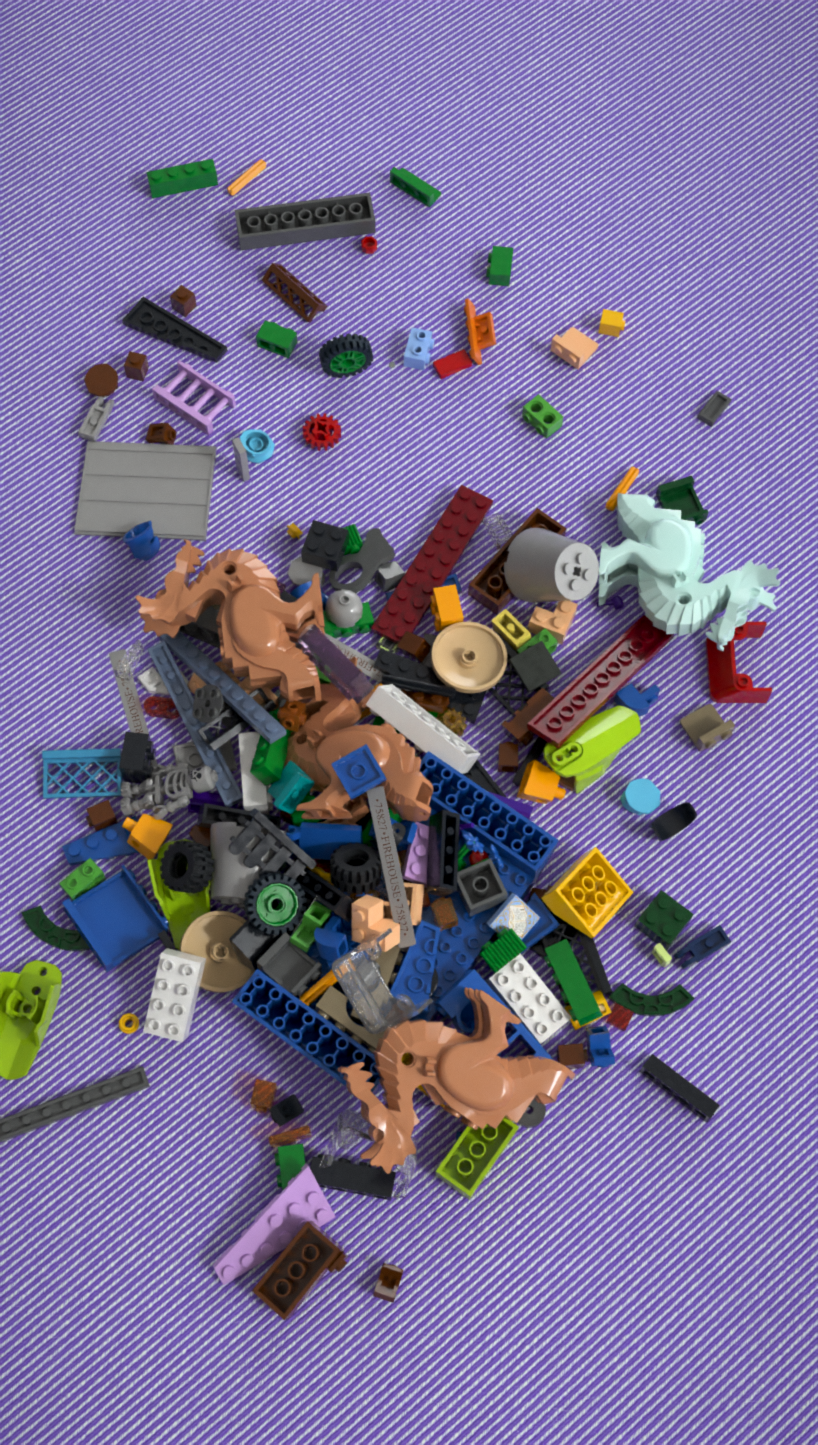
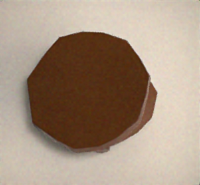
(101, 380)

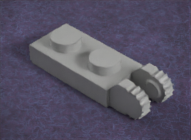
(95, 419)

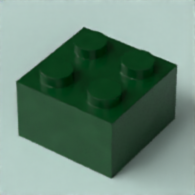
(664, 920)

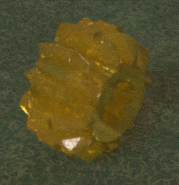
(455, 718)

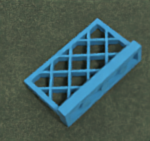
(77, 757)

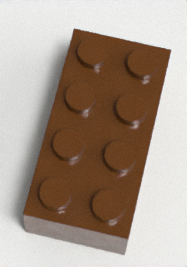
(298, 1270)

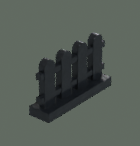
(265, 844)

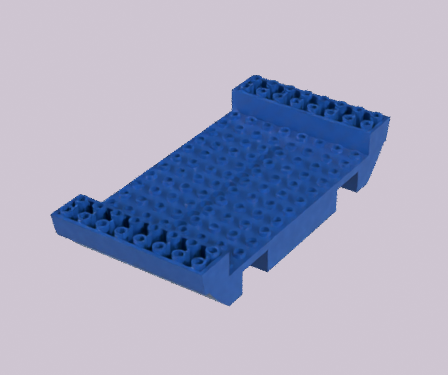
(524, 854)

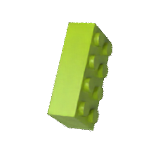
(475, 1156)

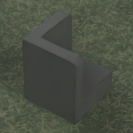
(389, 575)

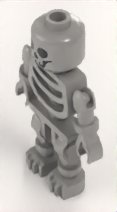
(178, 778)

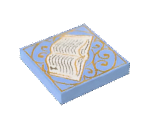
(514, 915)

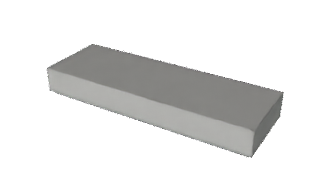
(241, 459)

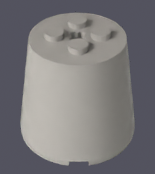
(550, 567)
(230, 874)

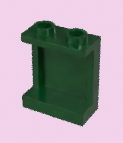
(682, 496)

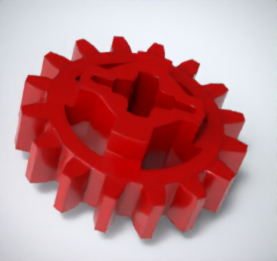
(321, 433)

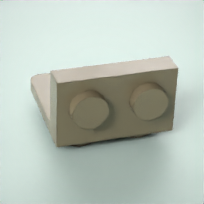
(706, 727)

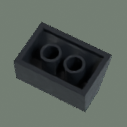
(252, 943)

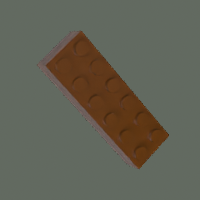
(490, 583)

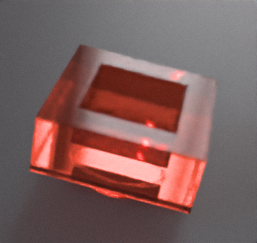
(620, 1017)

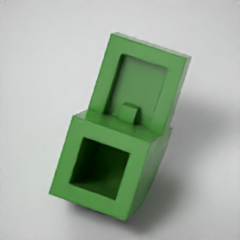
(315, 917)

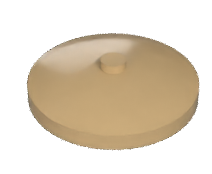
(469, 657)
(209, 939)

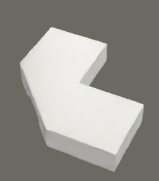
(153, 683)

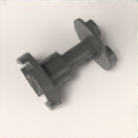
(210, 704)

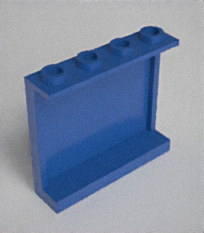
(116, 919)

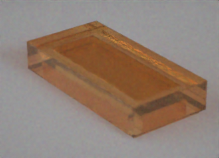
(289, 1136)

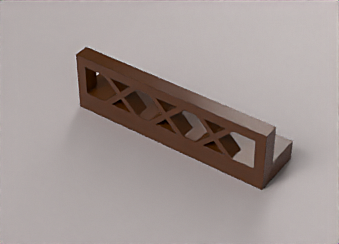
(298, 288)

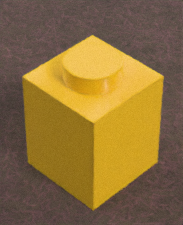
(611, 323)

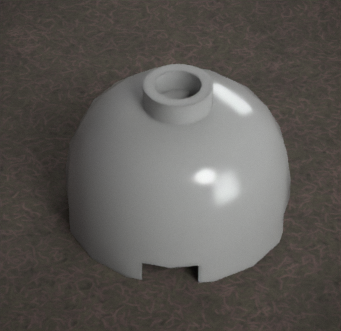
(344, 608)

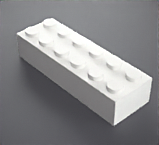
(421, 728)

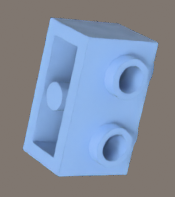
(418, 349)

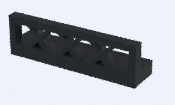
(236, 727)
(679, 1088)

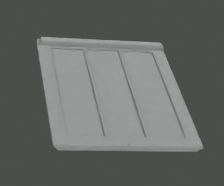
(146, 483)

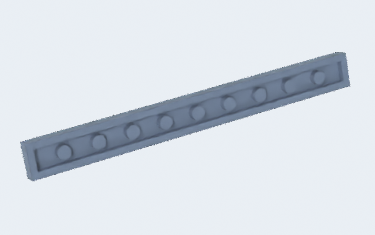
(232, 692)
(184, 702)

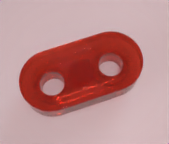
(163, 706)

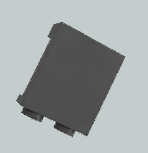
(289, 966)

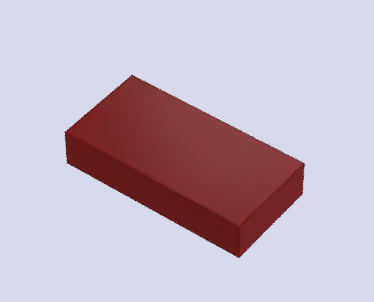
(452, 364)

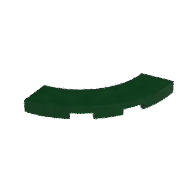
(52, 934)
(652, 1005)

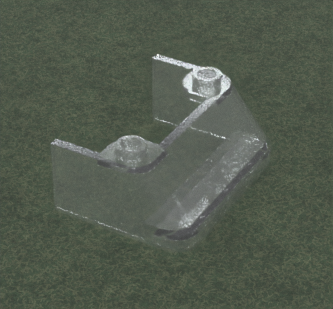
(369, 991)
(346, 1135)

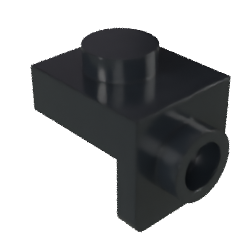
(286, 1110)

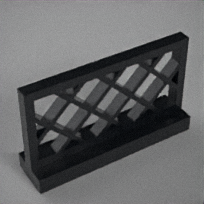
(511, 653)
(592, 955)

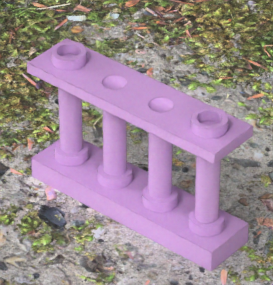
(191, 413)

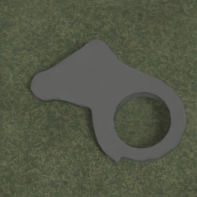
(372, 554)

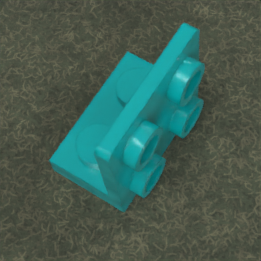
(291, 787)

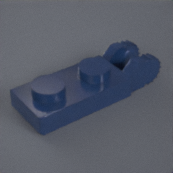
(704, 946)

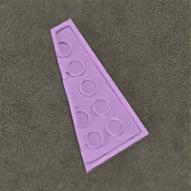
(276, 1226)

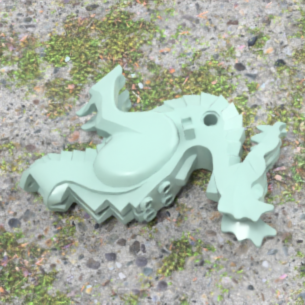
(666, 566)

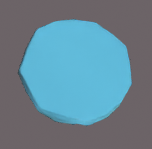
(257, 445)
(641, 797)

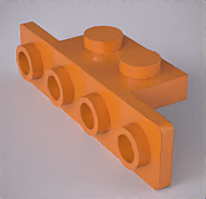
(480, 331)

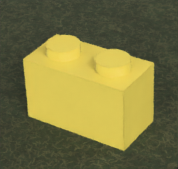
(511, 629)

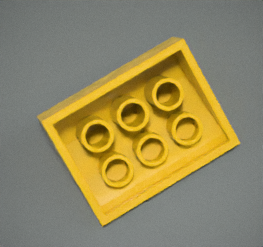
(588, 893)

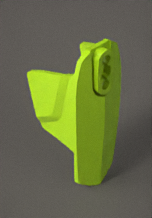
(594, 746)
(178, 907)
(25, 1015)

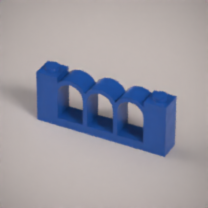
(454, 1001)

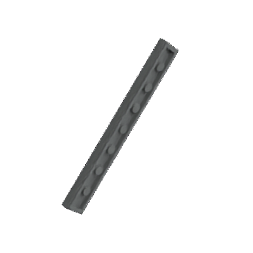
(73, 1103)

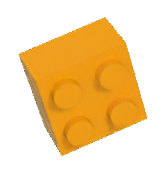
(445, 607)

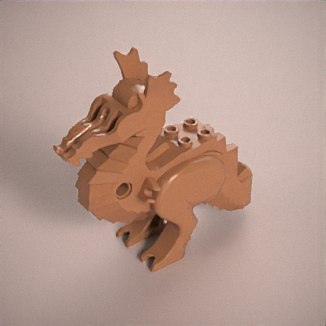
(252, 618)
(330, 736)
(454, 1072)

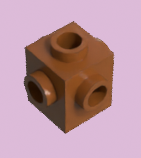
(292, 715)

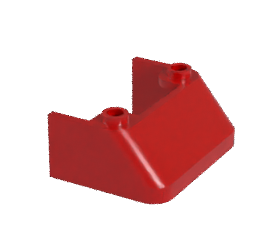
(723, 682)

